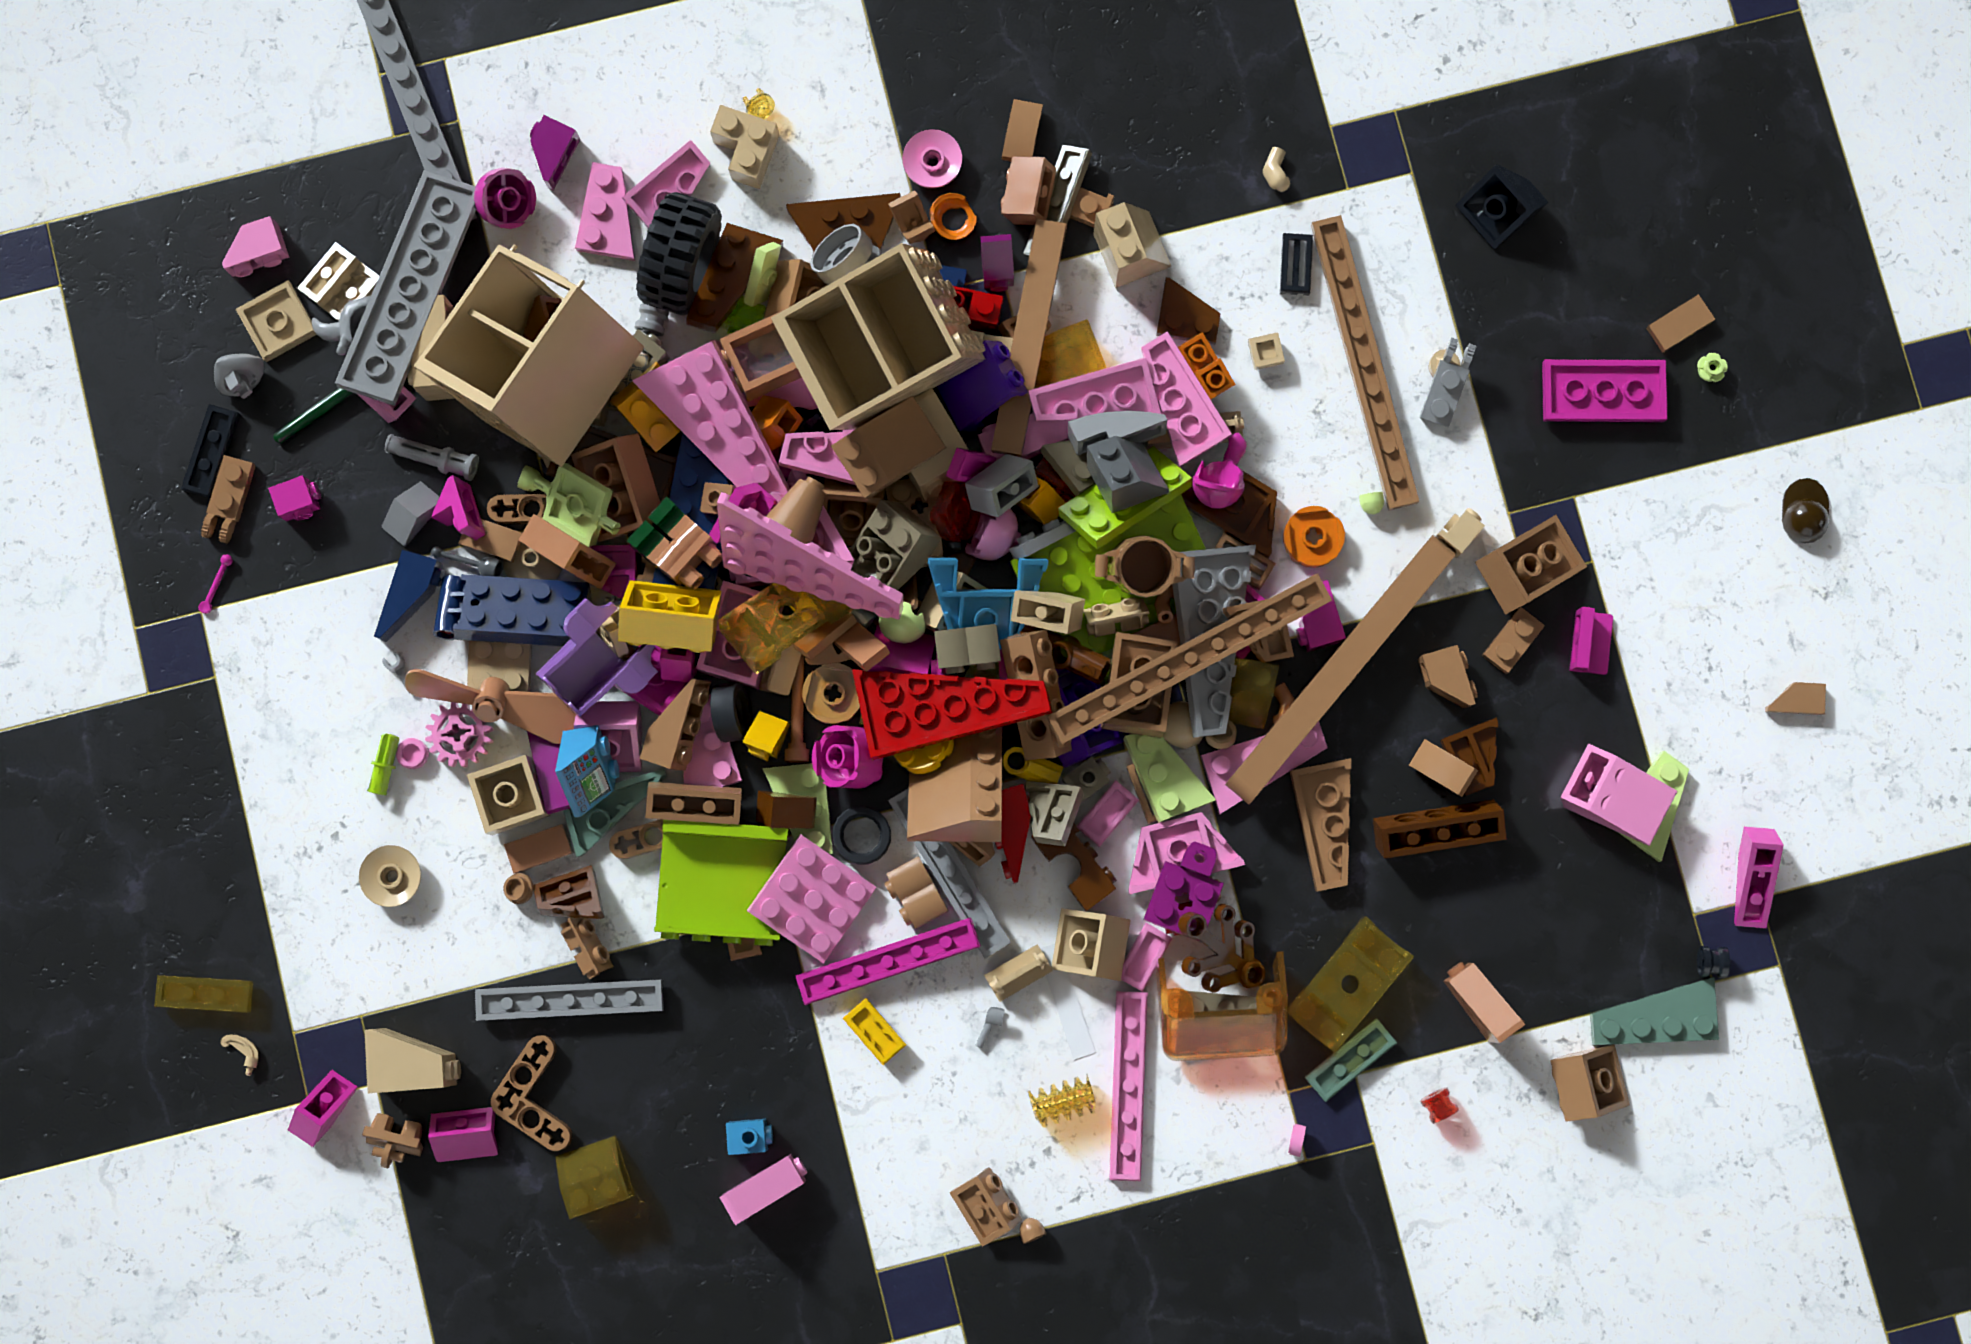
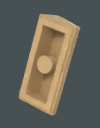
(780, 675)

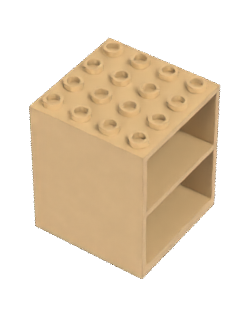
(879, 336)

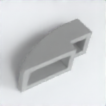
(1130, 425)

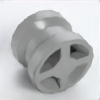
(651, 320)

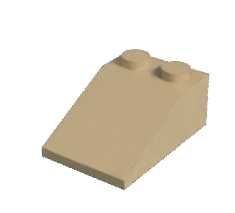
(420, 382)

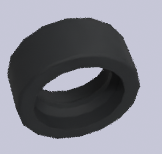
(730, 711)
(861, 858)

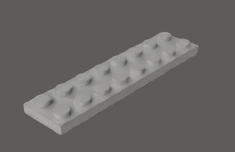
(408, 288)

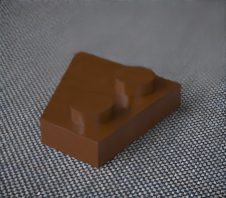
(1477, 749)
(570, 895)

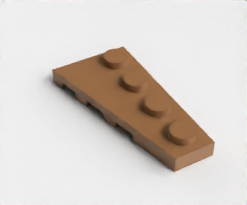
(1323, 809)

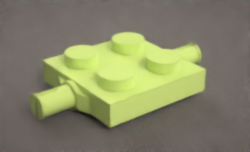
(577, 504)

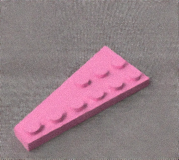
(711, 411)

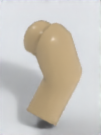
(1273, 172)

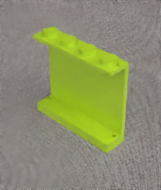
(712, 879)

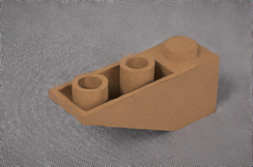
(674, 731)

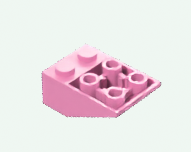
(1617, 795)

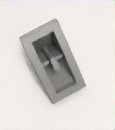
(410, 513)

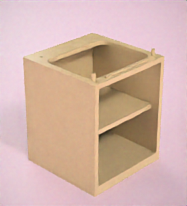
(526, 389)

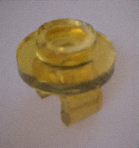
(759, 105)

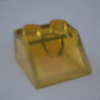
(593, 1177)

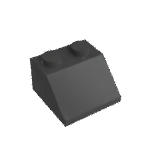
(1124, 473)

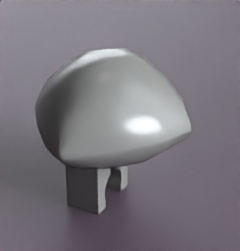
(238, 374)

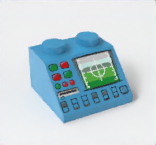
(585, 768)

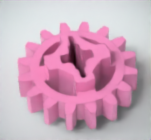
(461, 746)

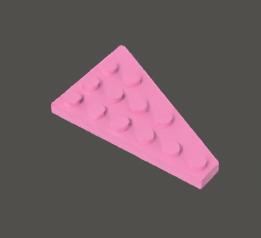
(767, 551)

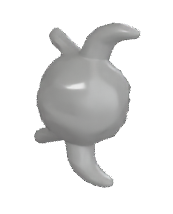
(345, 328)

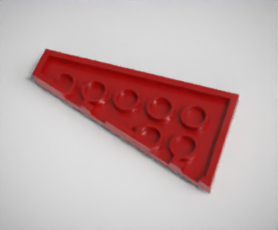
(928, 709)

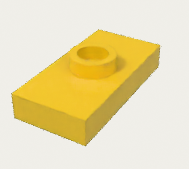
(874, 1031)

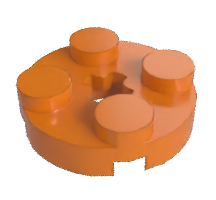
(1324, 523)

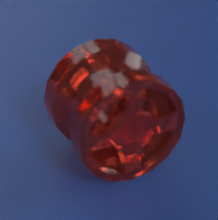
(1439, 1105)

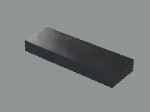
(209, 450)

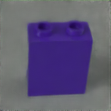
(982, 388)

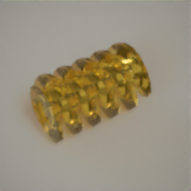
(1062, 1101)

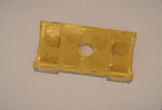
(763, 633)
(1330, 1011)

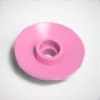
(930, 145)

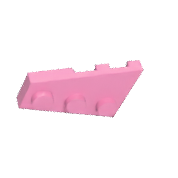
(605, 216)

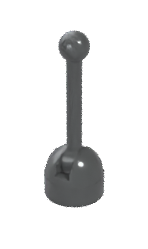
(486, 567)

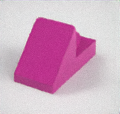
(459, 508)

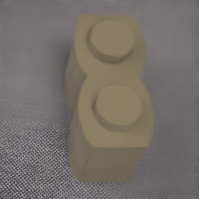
(967, 647)

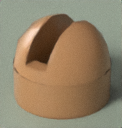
(1031, 1230)

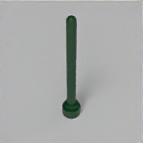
(311, 414)

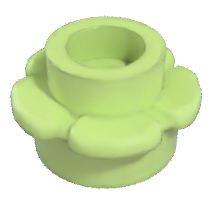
(1712, 375)

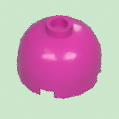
(505, 198)

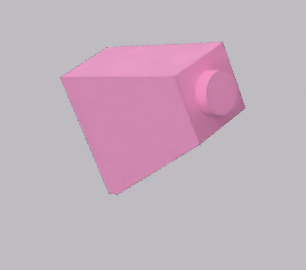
(764, 1188)

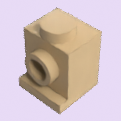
(1461, 531)

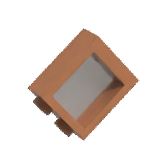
(759, 359)

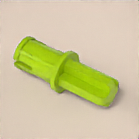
(383, 764)

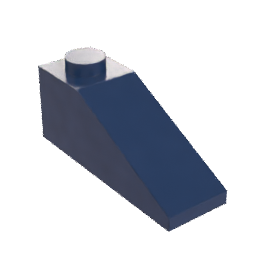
(410, 588)

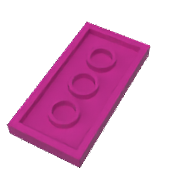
(1604, 390)

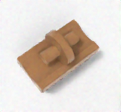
(381, 1135)

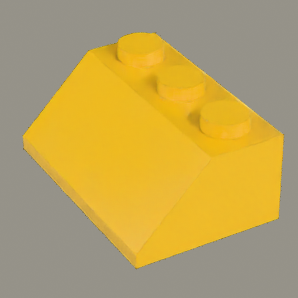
(669, 616)

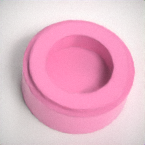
(412, 753)
(1297, 1140)

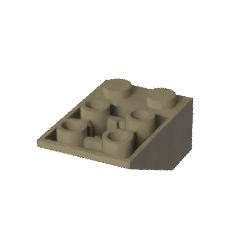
(893, 545)

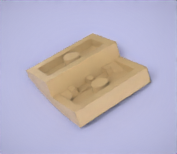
(338, 280)

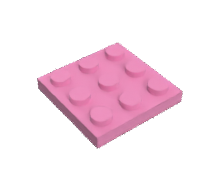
(811, 898)

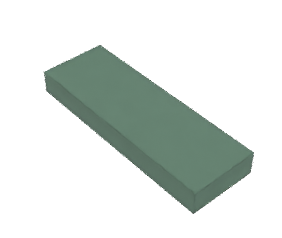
(1350, 1060)

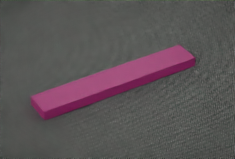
(888, 961)

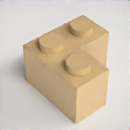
(752, 141)

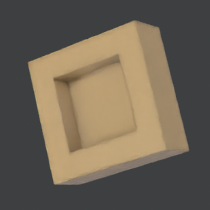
(1266, 351)

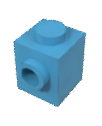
(748, 1136)

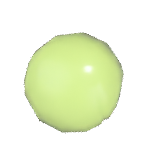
(904, 630)

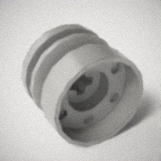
(842, 253)

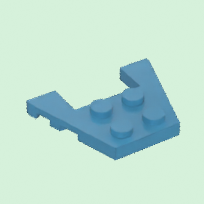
(982, 606)

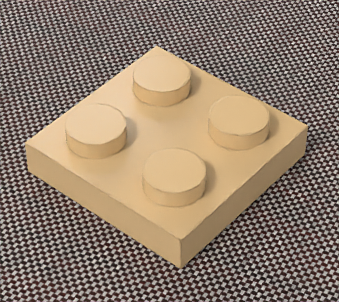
(500, 660)

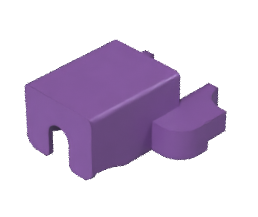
(586, 664)

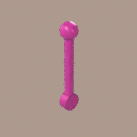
(205, 606)

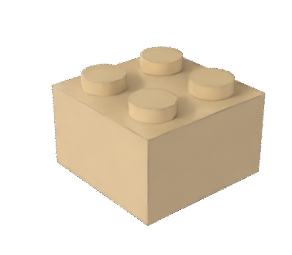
(507, 795)

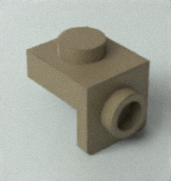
(652, 348)

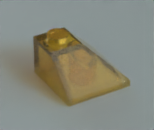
(1252, 692)

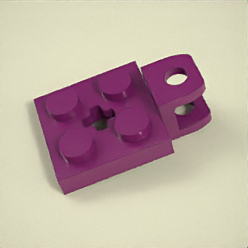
(1187, 878)

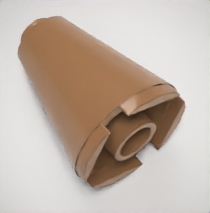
(800, 509)

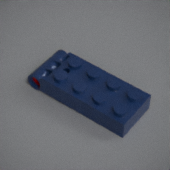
(506, 609)

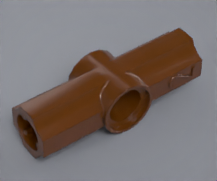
(1080, 658)

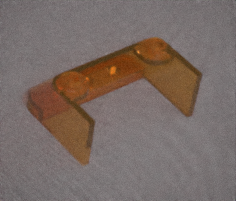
(1223, 1033)

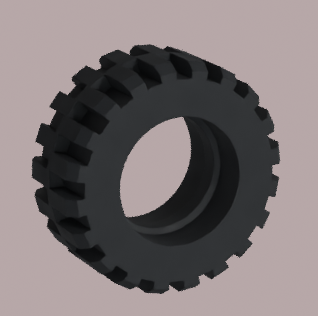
(677, 252)

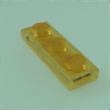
(203, 993)

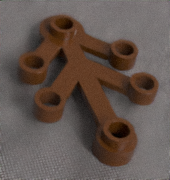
(1224, 950)

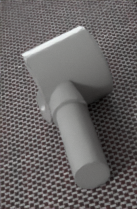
(398, 668)
(994, 1016)

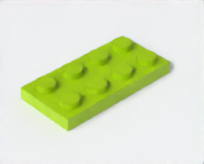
(1098, 525)

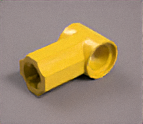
(1034, 770)

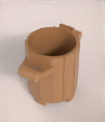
(1144, 566)

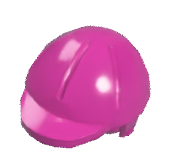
(1222, 481)

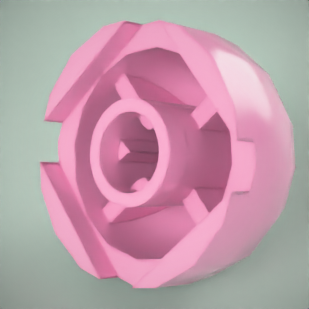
(994, 536)

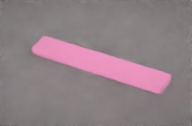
(1128, 1086)

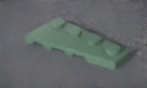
(1669, 1016)

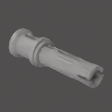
(446, 459)

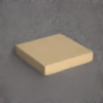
(276, 321)

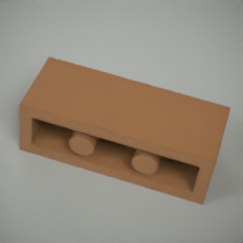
(693, 803)

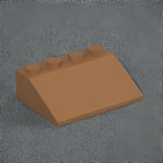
(961, 796)

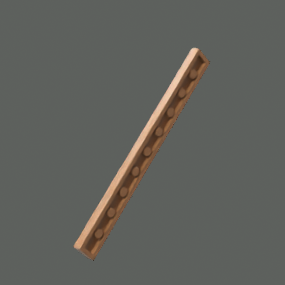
(1364, 363)
(1188, 659)

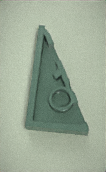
(600, 819)

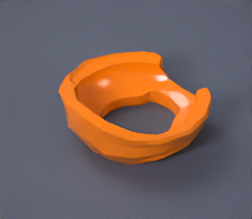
(947, 202)

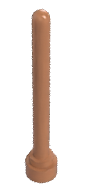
(797, 749)

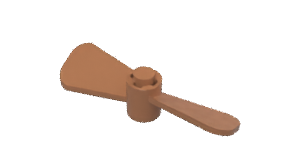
(532, 711)

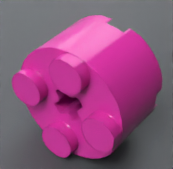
(845, 759)

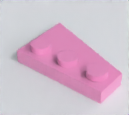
(676, 174)
(814, 455)
(712, 759)

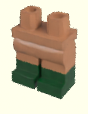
(686, 550)

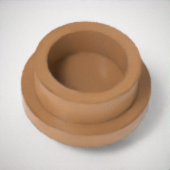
(518, 888)

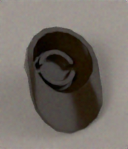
(1805, 511)

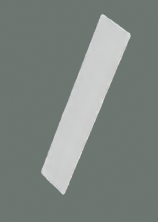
(1068, 1009)

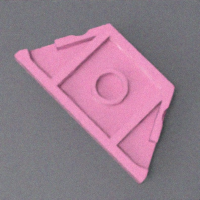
(1169, 842)

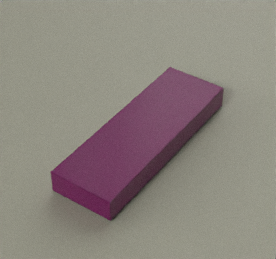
(545, 760)

